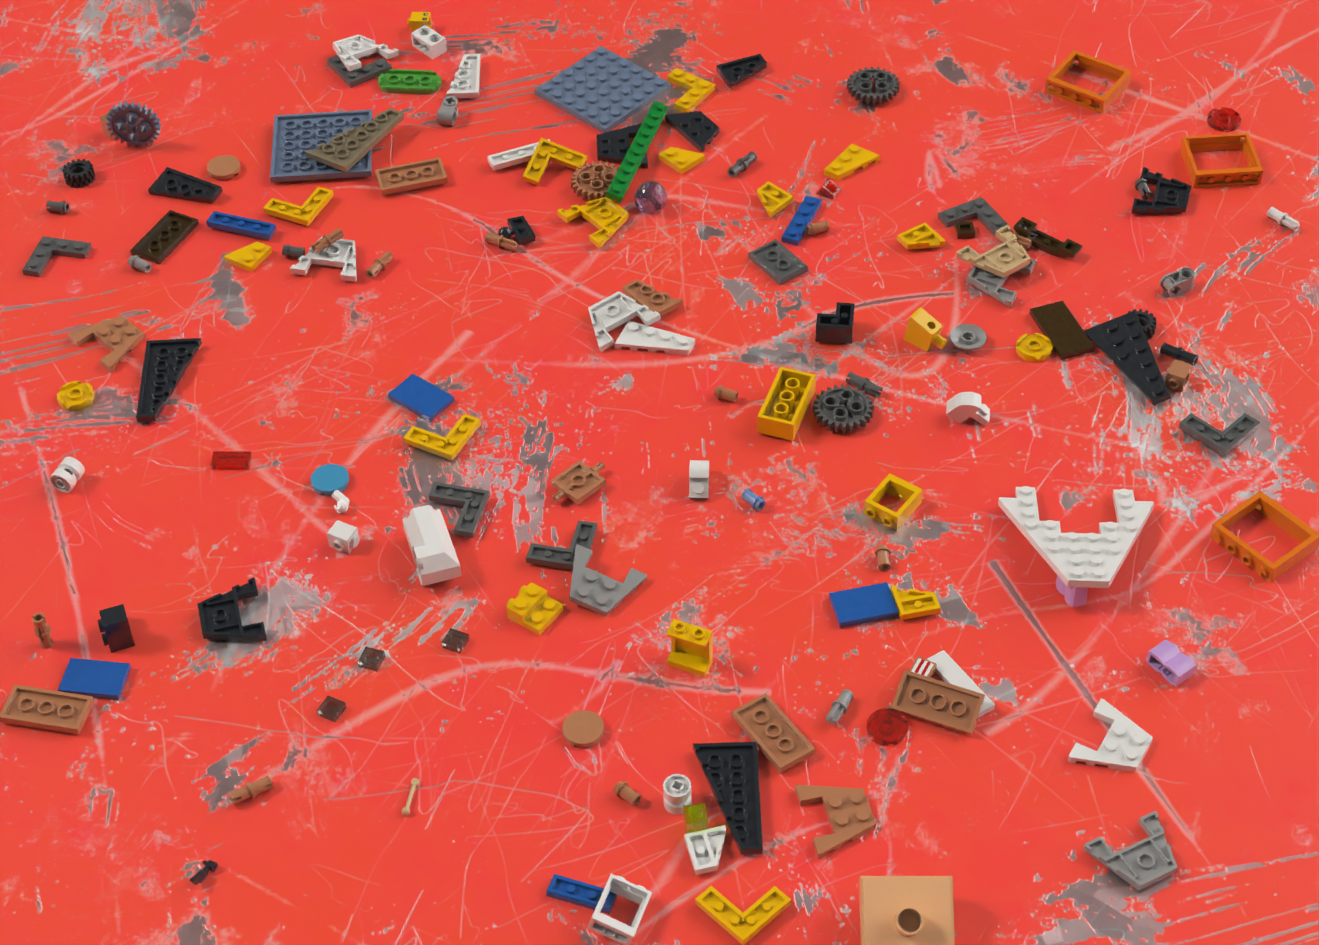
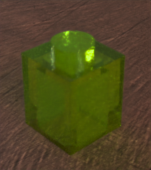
(695, 817)

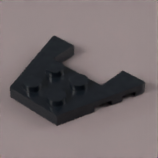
(614, 145)
(1169, 197)
(222, 618)

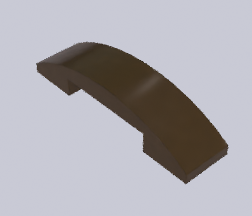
(1046, 242)

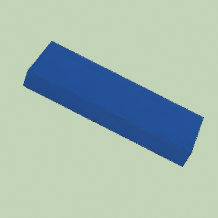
(579, 893)

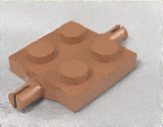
(578, 482)

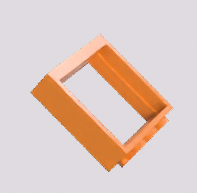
(1082, 96)
(1221, 177)
(1280, 517)

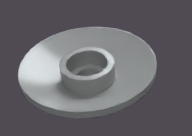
(968, 337)

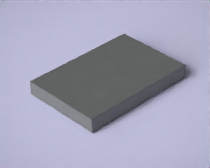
(778, 262)

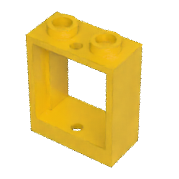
(900, 489)

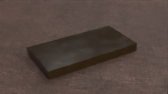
(164, 237)
(1062, 329)

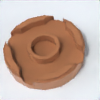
(223, 167)
(583, 729)

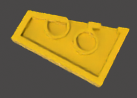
(850, 160)

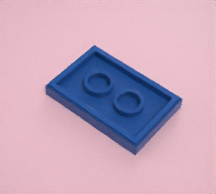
(421, 397)
(863, 604)
(95, 678)

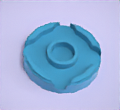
(329, 478)

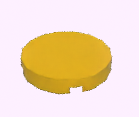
(1034, 347)
(75, 395)

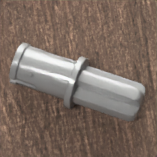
(839, 706)

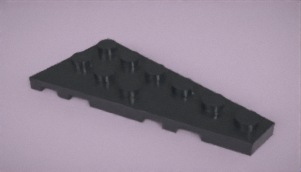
(1128, 349)
(162, 370)

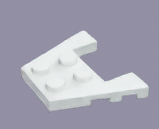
(359, 46)
(340, 254)
(614, 312)
(1122, 746)

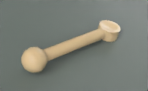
(414, 783)

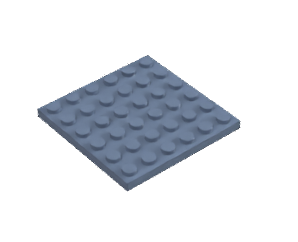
(603, 89)
(300, 132)

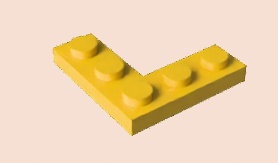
(697, 87)
(551, 151)
(300, 214)
(447, 446)
(738, 923)

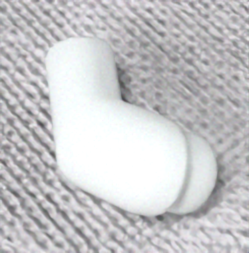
(342, 501)

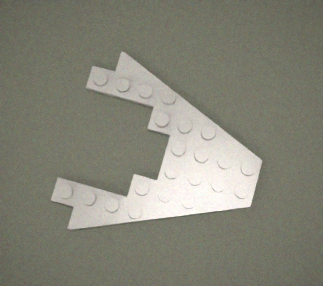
(1080, 557)

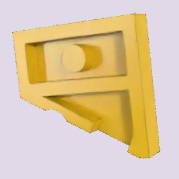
(681, 159)
(773, 198)
(920, 237)
(915, 603)

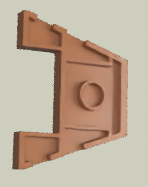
(115, 334)
(846, 811)

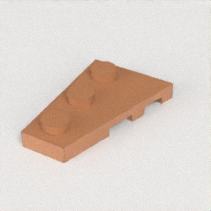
(646, 295)

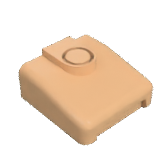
(906, 910)

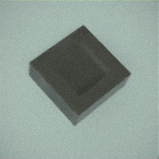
(455, 640)
(371, 659)
(331, 708)

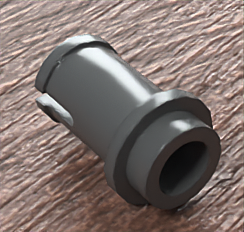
(1142, 186)
(62, 206)
(293, 251)

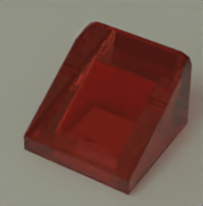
(828, 189)

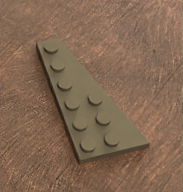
(354, 143)

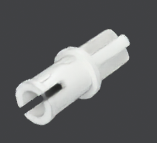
(1283, 219)

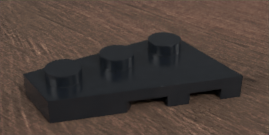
(741, 69)

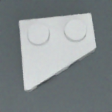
(705, 848)

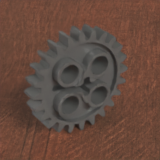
(885, 85)
(843, 408)

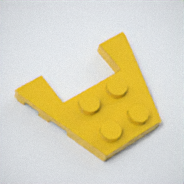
(601, 213)

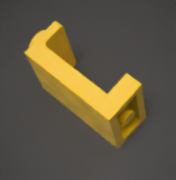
(690, 648)

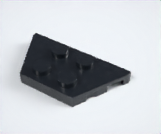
(694, 127)

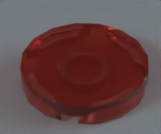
(1224, 119)
(887, 727)

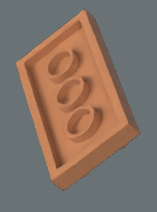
(411, 176)
(938, 702)
(46, 709)
(773, 732)

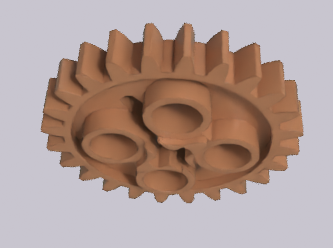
(593, 180)

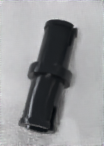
(1179, 354)

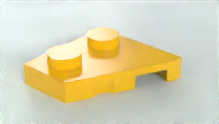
(249, 256)

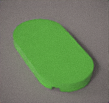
(409, 81)

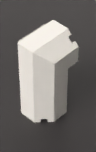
(431, 545)

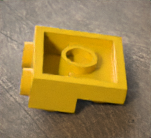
(533, 608)

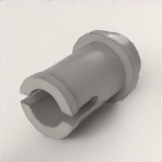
(136, 262)

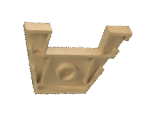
(1000, 260)

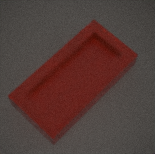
(231, 460)

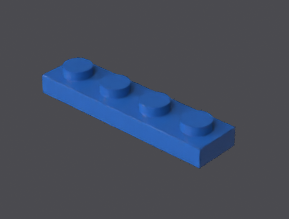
(802, 218)
(241, 225)

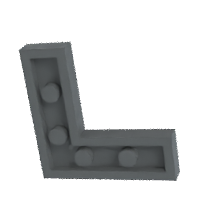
(359, 75)
(976, 208)
(54, 246)
(1220, 441)
(472, 500)
(563, 557)

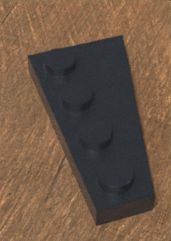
(181, 185)

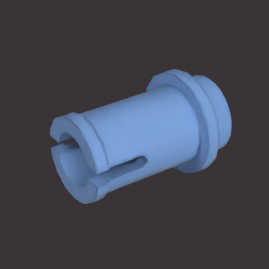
(756, 501)

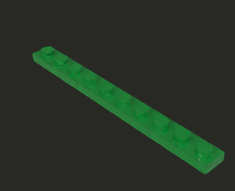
(637, 152)

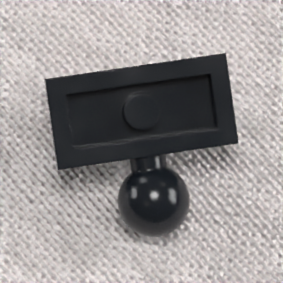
(519, 228)

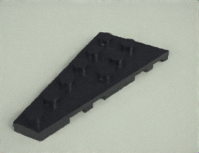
(735, 784)

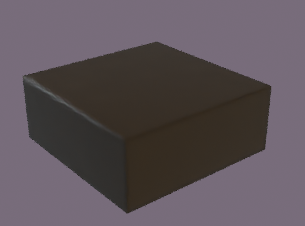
(965, 230)

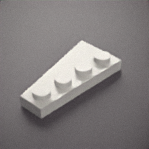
(467, 78)
(654, 339)

